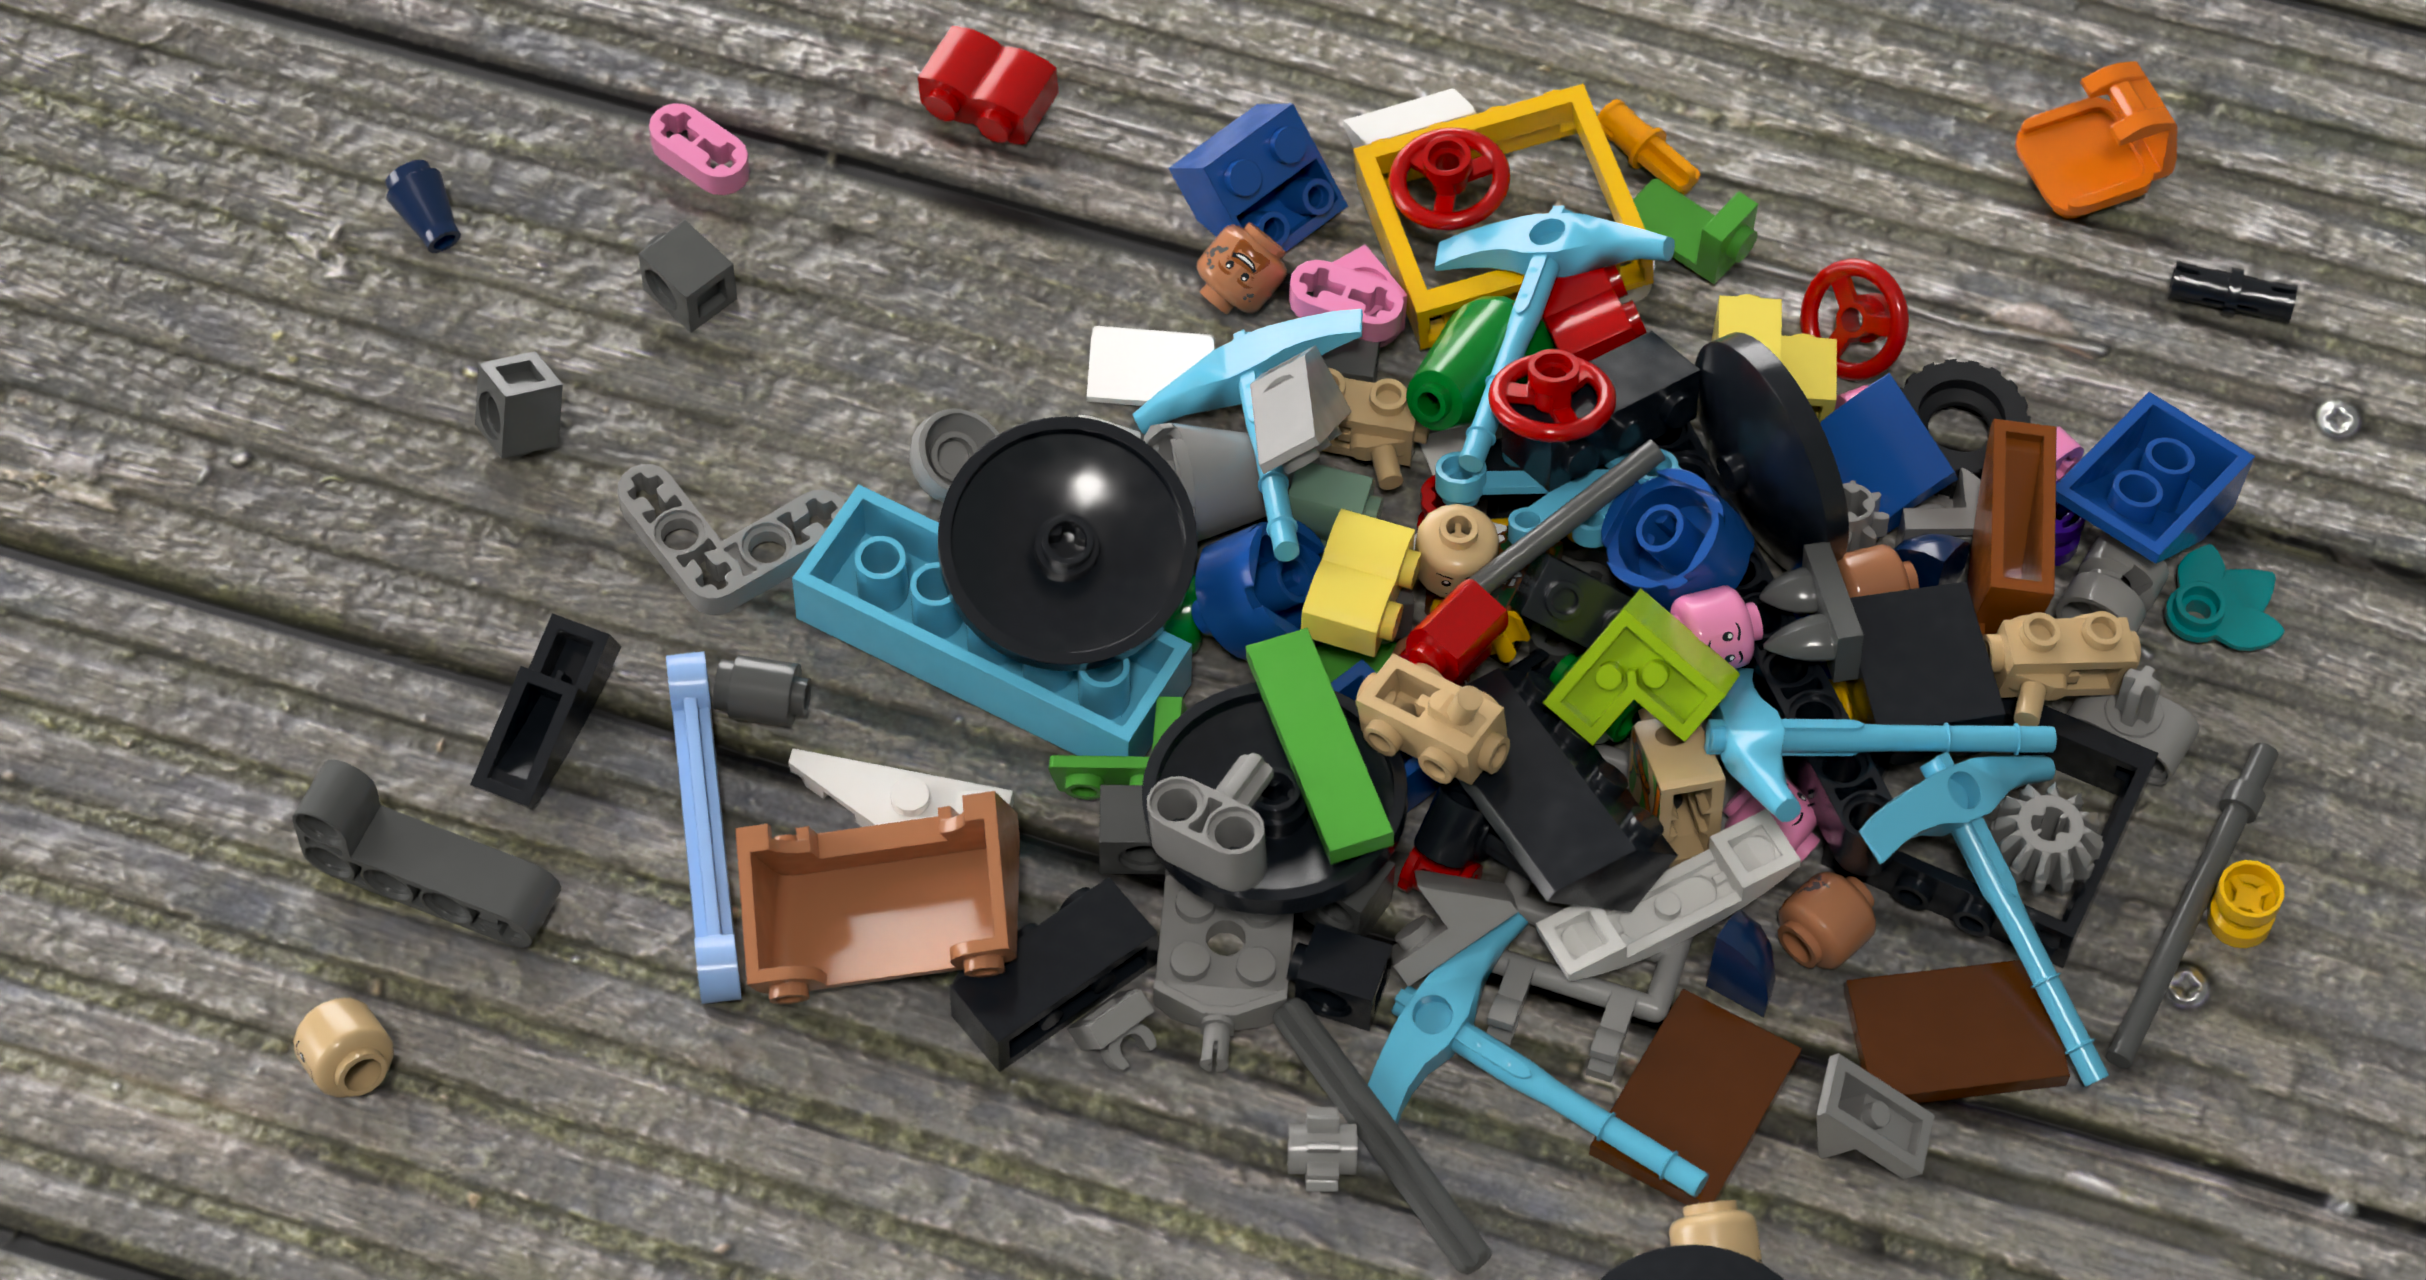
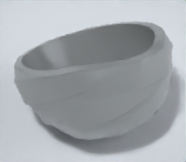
(944, 445)

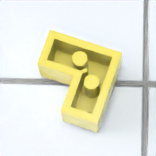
(1806, 357)

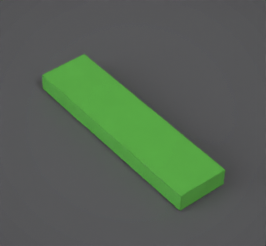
(1319, 746)

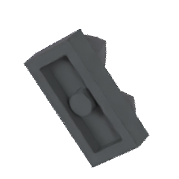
(1832, 627)

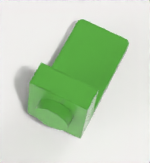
(1702, 240)
(1083, 775)

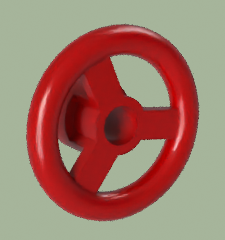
(1447, 162)
(1881, 315)
(1550, 385)

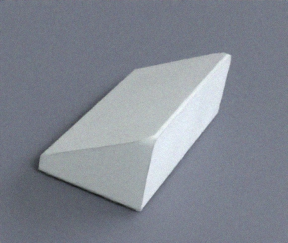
(1407, 117)
(1136, 364)

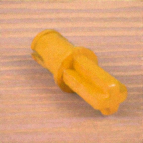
(1647, 147)

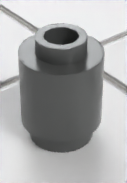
(761, 690)

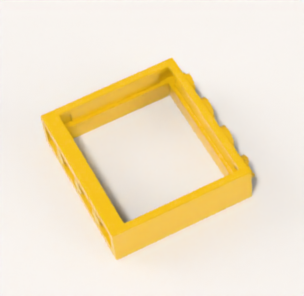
(1512, 129)

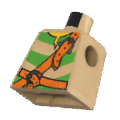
(1668, 766)

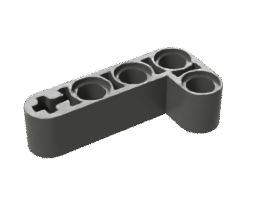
(417, 863)

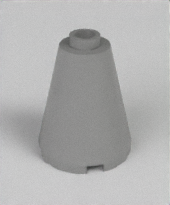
(1216, 473)

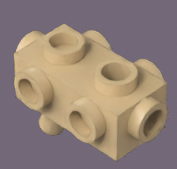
(1378, 427)
(2058, 658)
(1438, 722)

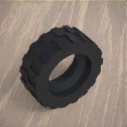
(1970, 388)

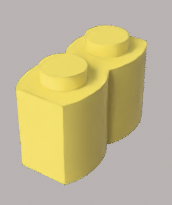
(1359, 583)

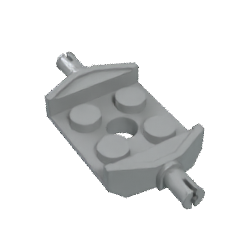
(1217, 989)

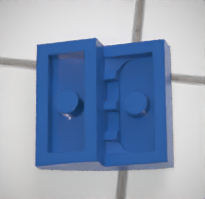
(1887, 448)

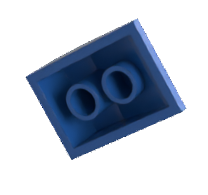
(2156, 480)

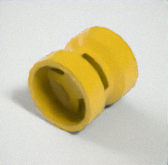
(2245, 904)

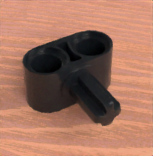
(1458, 832)

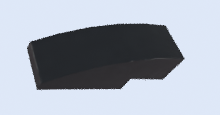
(545, 711)

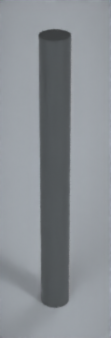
(1569, 517)

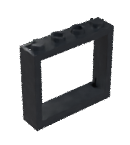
(2081, 753)

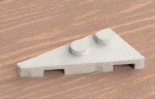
(882, 792)

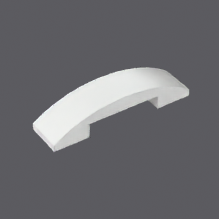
(1682, 903)

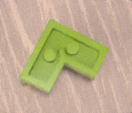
(1645, 659)

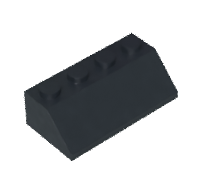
(1565, 805)

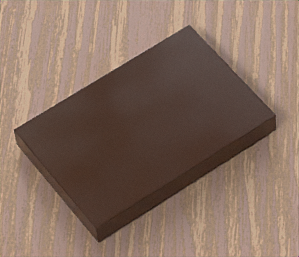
(1956, 1032)
(1701, 1093)

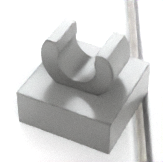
(1111, 1022)

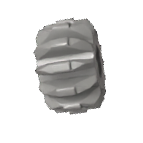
(2047, 839)

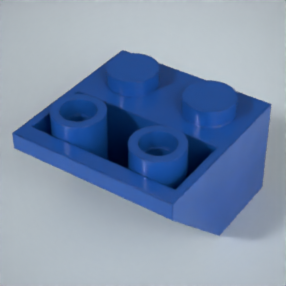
(1262, 174)

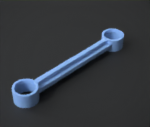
(703, 828)

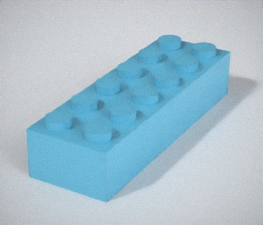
(882, 591)

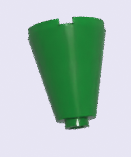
(1454, 372)

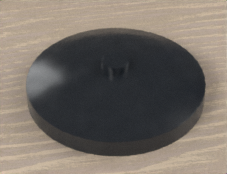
(1770, 450)
(1067, 543)
(1299, 875)

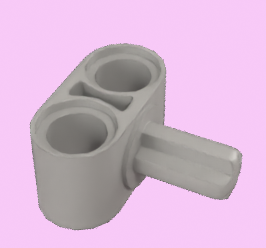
(2144, 719)
(1213, 824)

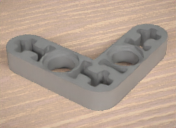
(724, 559)

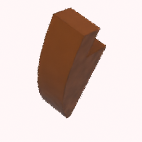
(2014, 525)

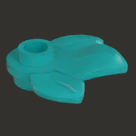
(2228, 599)

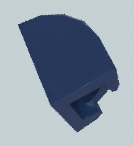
(1936, 557)
(1743, 964)

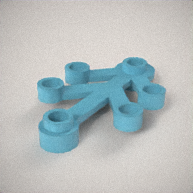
(1466, 487)

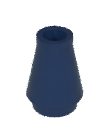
(422, 202)

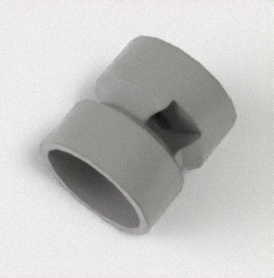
(2114, 581)

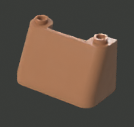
(880, 900)

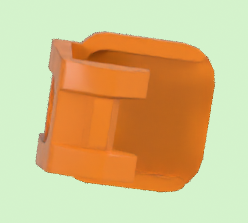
(2100, 148)

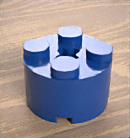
(1675, 537)
(1248, 591)

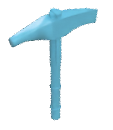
(1541, 250)
(1225, 381)
(1754, 738)
(1955, 802)
(1440, 1022)

